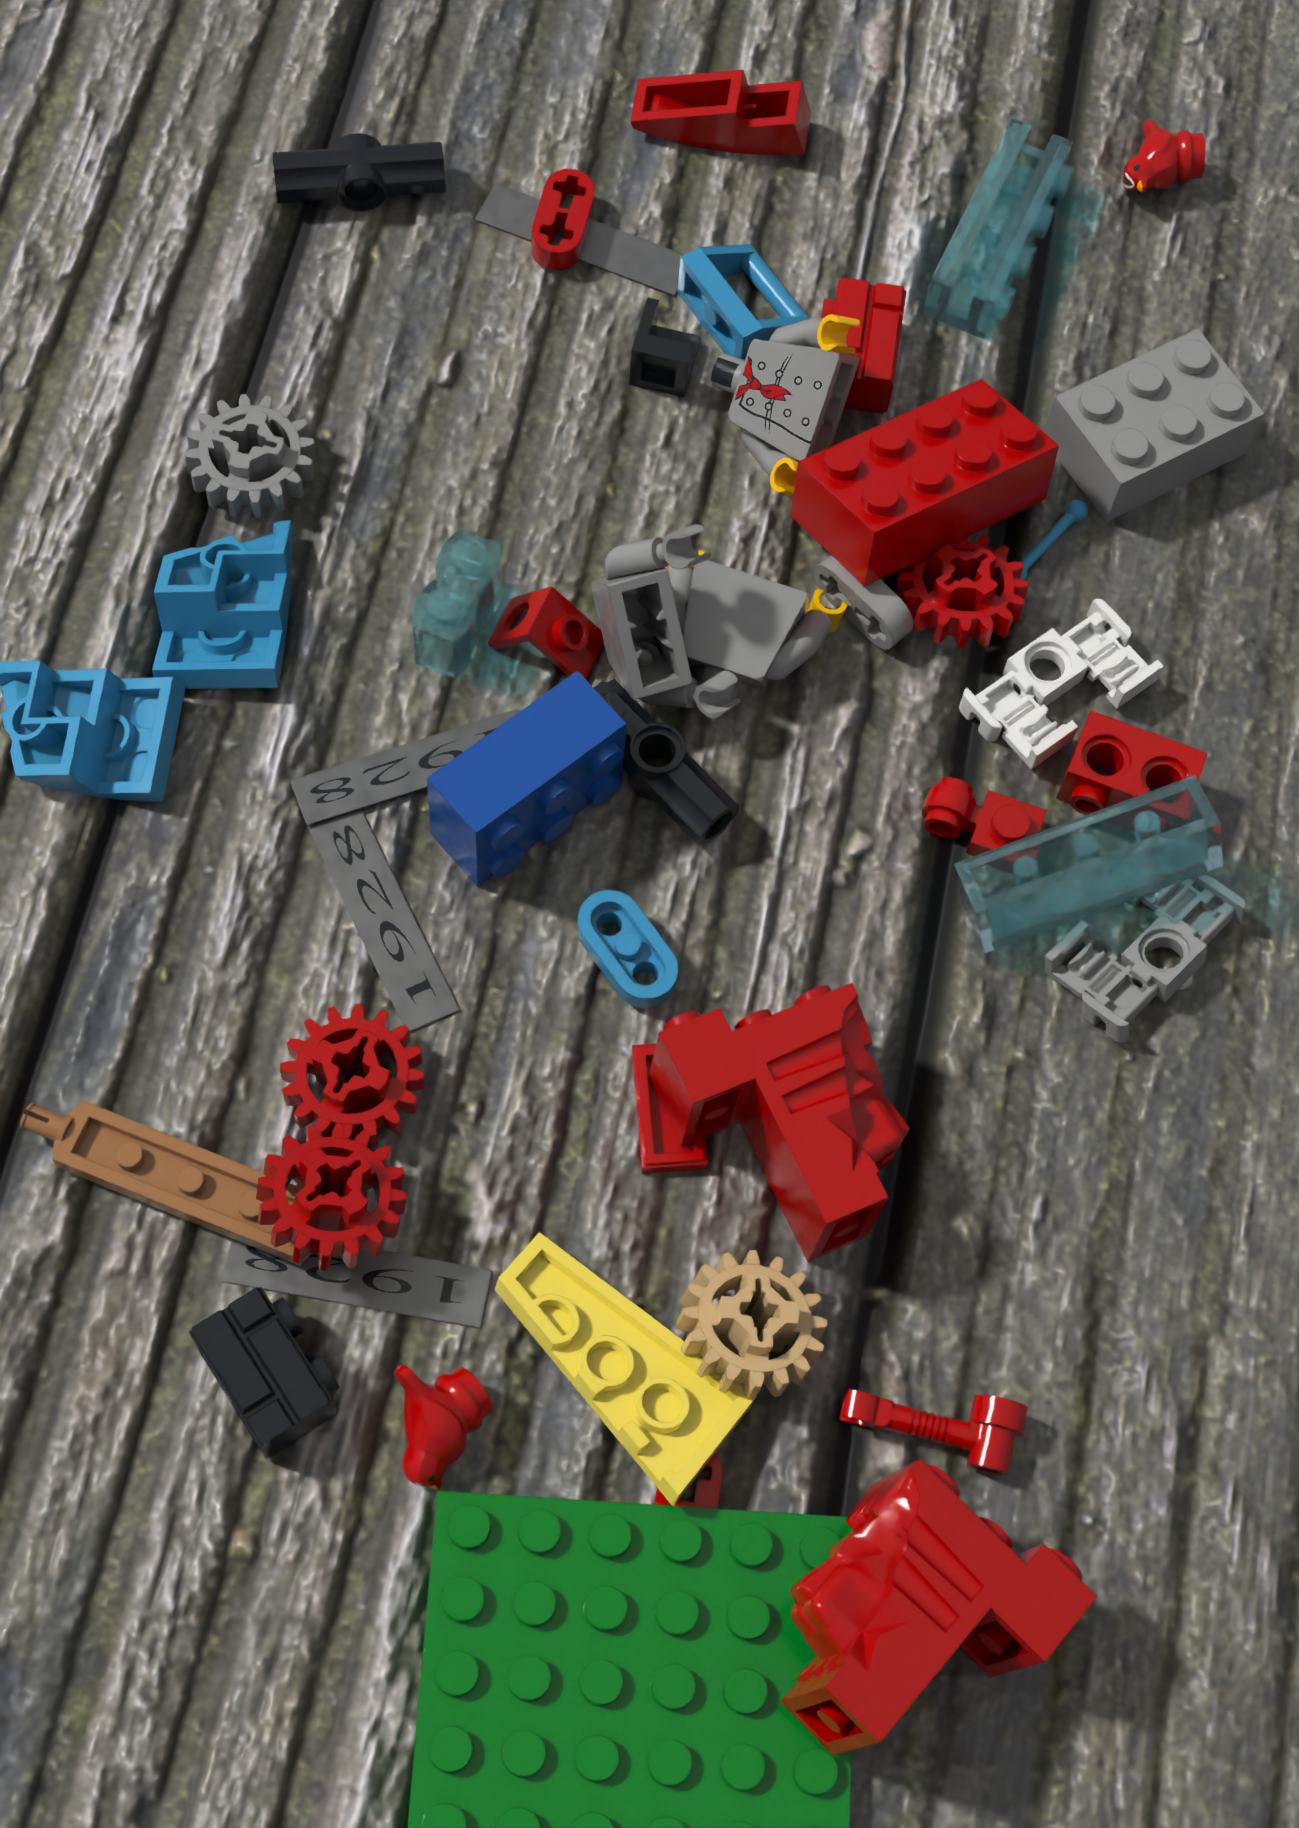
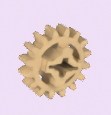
(731, 1339)

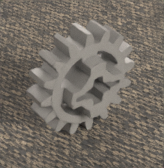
(252, 457)

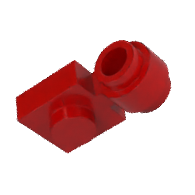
(999, 820)

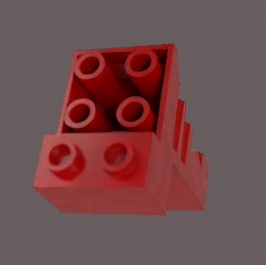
(803, 1100)
(907, 1594)

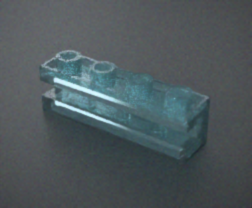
(997, 231)

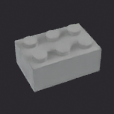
(1152, 424)

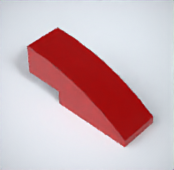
(724, 113)

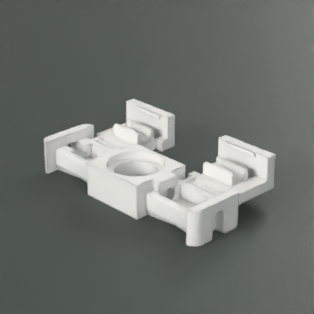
(1074, 652)

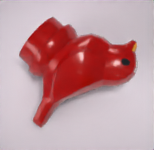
(1165, 159)
(439, 1421)

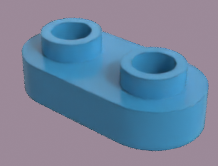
(630, 951)

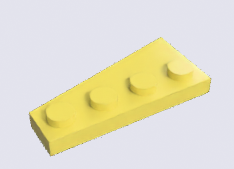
(623, 1365)

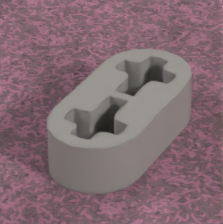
(871, 609)

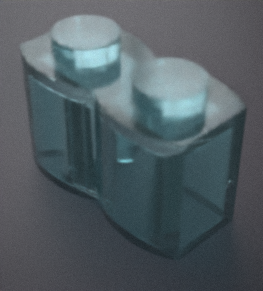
(457, 603)

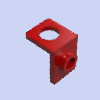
(552, 628)

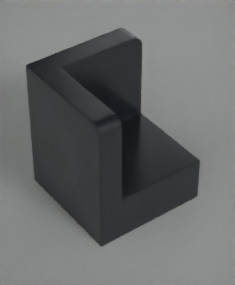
(662, 356)

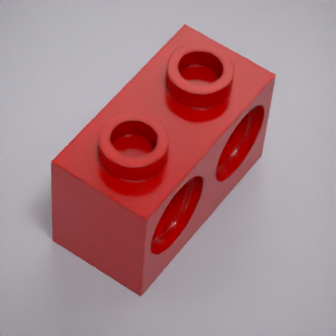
(1130, 756)

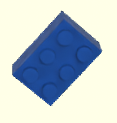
(527, 779)

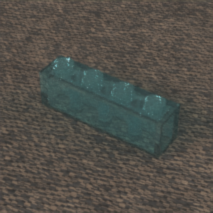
(1090, 864)

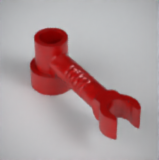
(987, 1435)

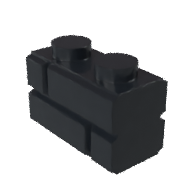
(265, 1371)

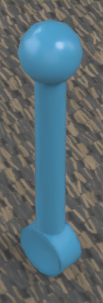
(1074, 512)

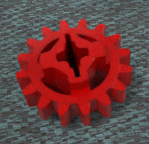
(963, 591)
(342, 1049)
(326, 1221)

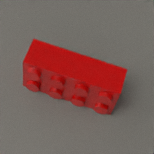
(922, 481)

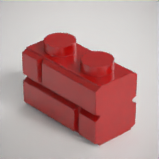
(875, 340)

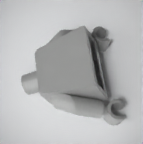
(644, 628)

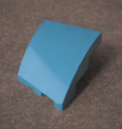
(225, 612)
(91, 729)

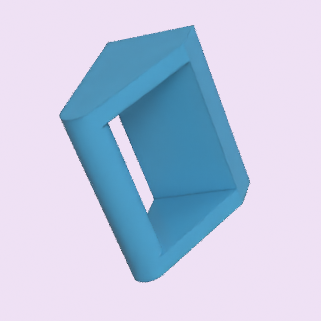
(719, 307)

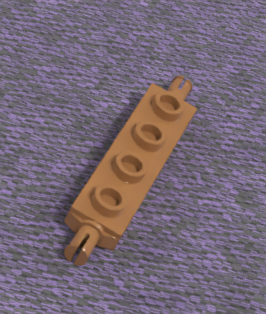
(159, 1171)

